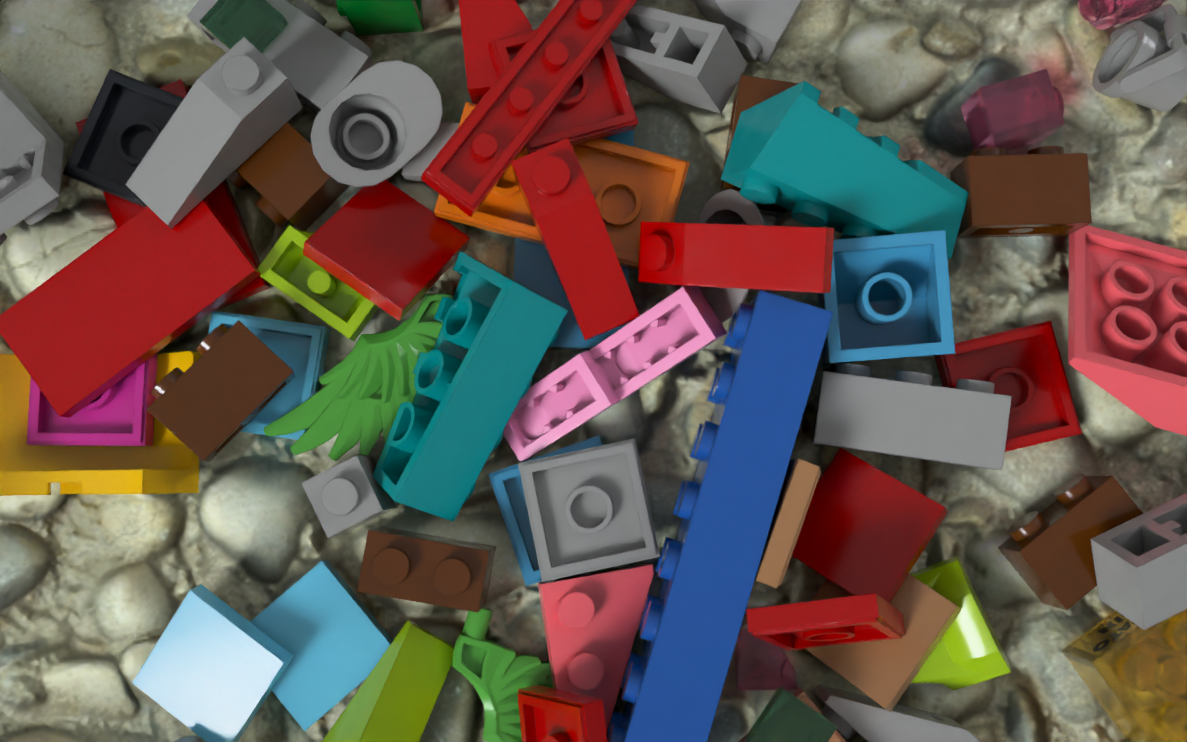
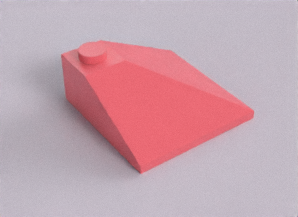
(1130, 322)

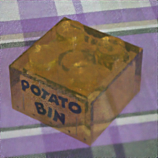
(1137, 675)

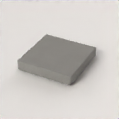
(588, 510)

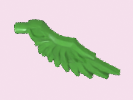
(364, 388)
(497, 676)

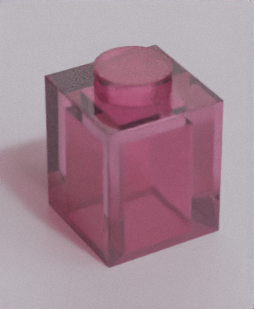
(1014, 112)

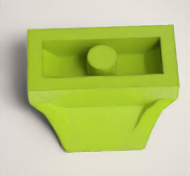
(314, 286)
(970, 646)

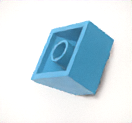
(889, 298)

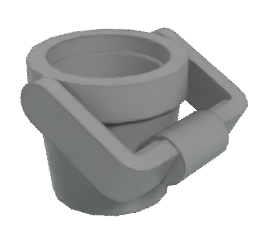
(1143, 64)

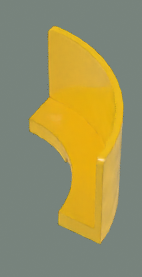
(85, 470)

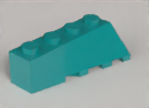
(834, 175)
(466, 388)

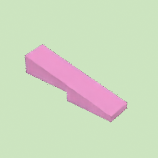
(612, 370)

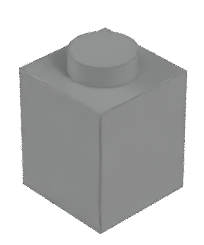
(347, 496)

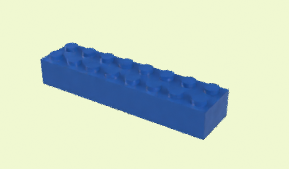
(723, 522)

